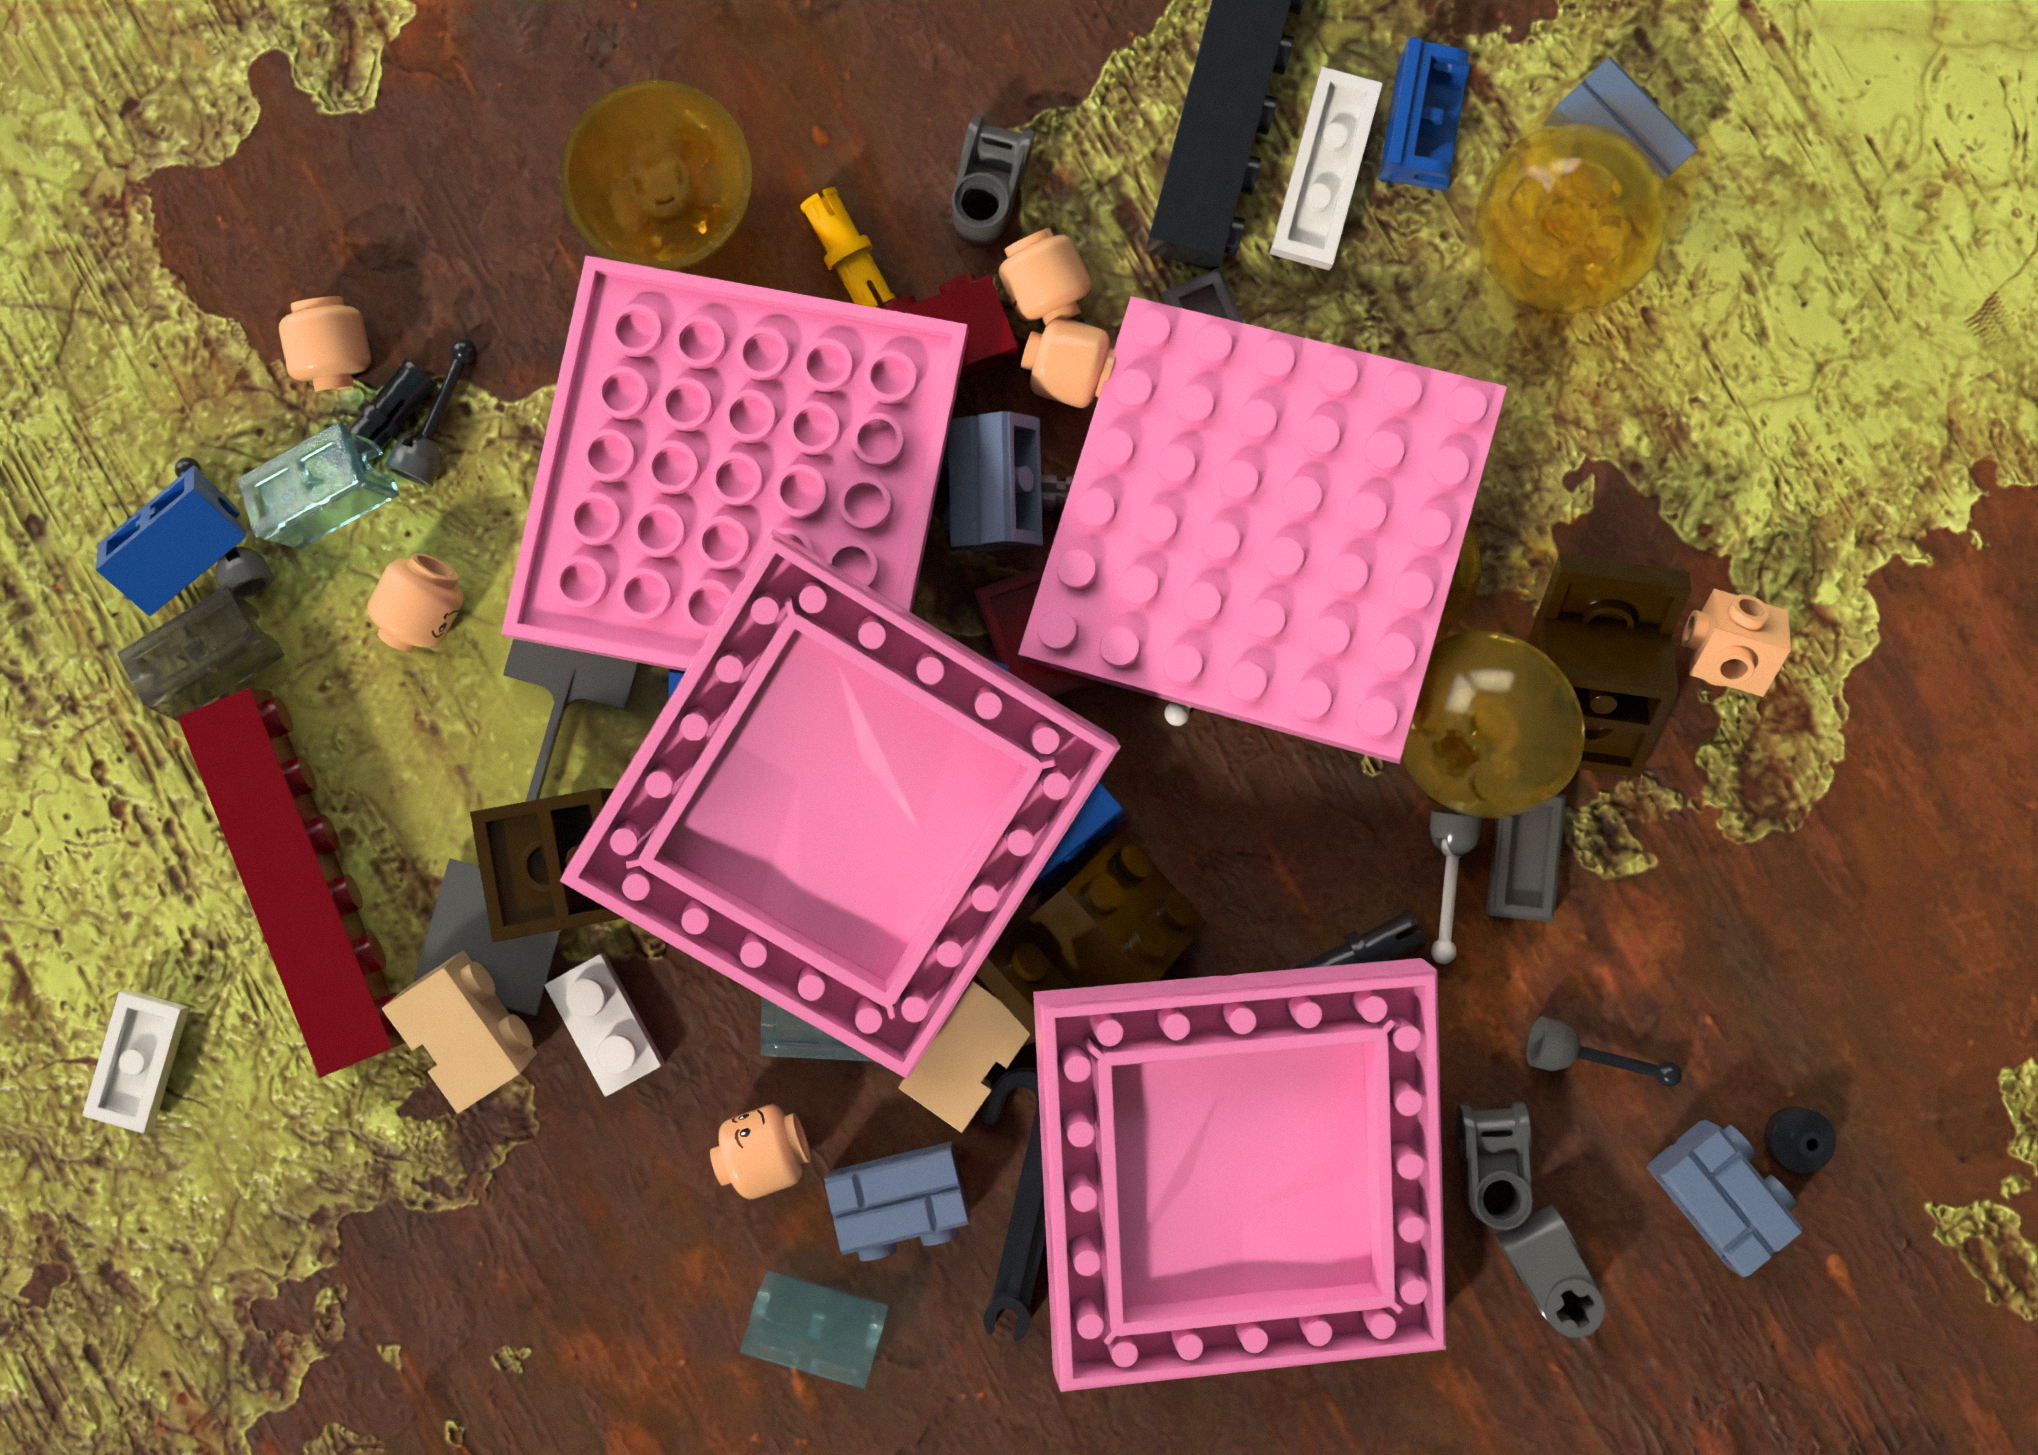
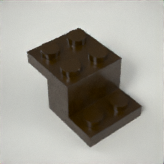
(1613, 642)
(523, 857)
(1100, 928)

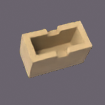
(462, 1029)
(954, 1067)

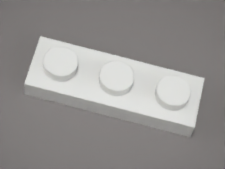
(1325, 168)

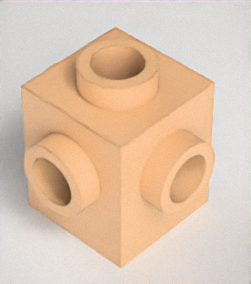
(1737, 642)

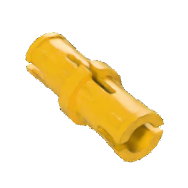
(846, 249)

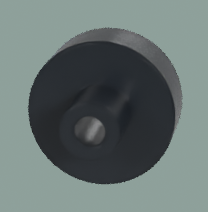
(1799, 1139)

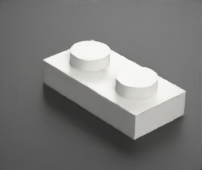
(604, 1024)
(135, 1061)

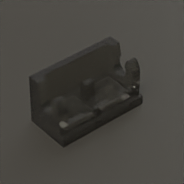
(199, 654)

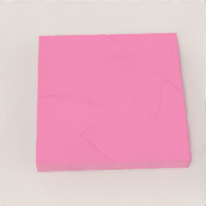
(840, 806)
(1241, 1171)

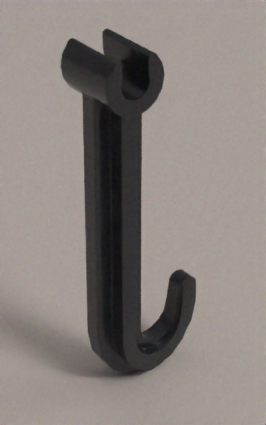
(1027, 1223)

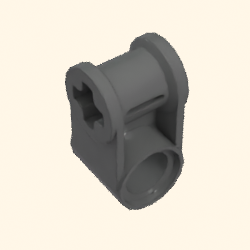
(989, 170)
(1495, 1158)
(1550, 1264)

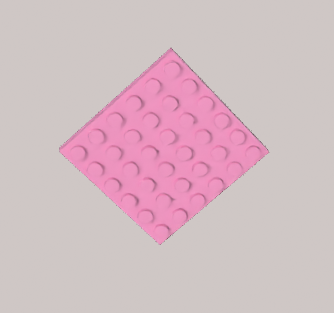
(698, 427)
(1264, 527)

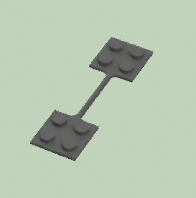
(460, 914)

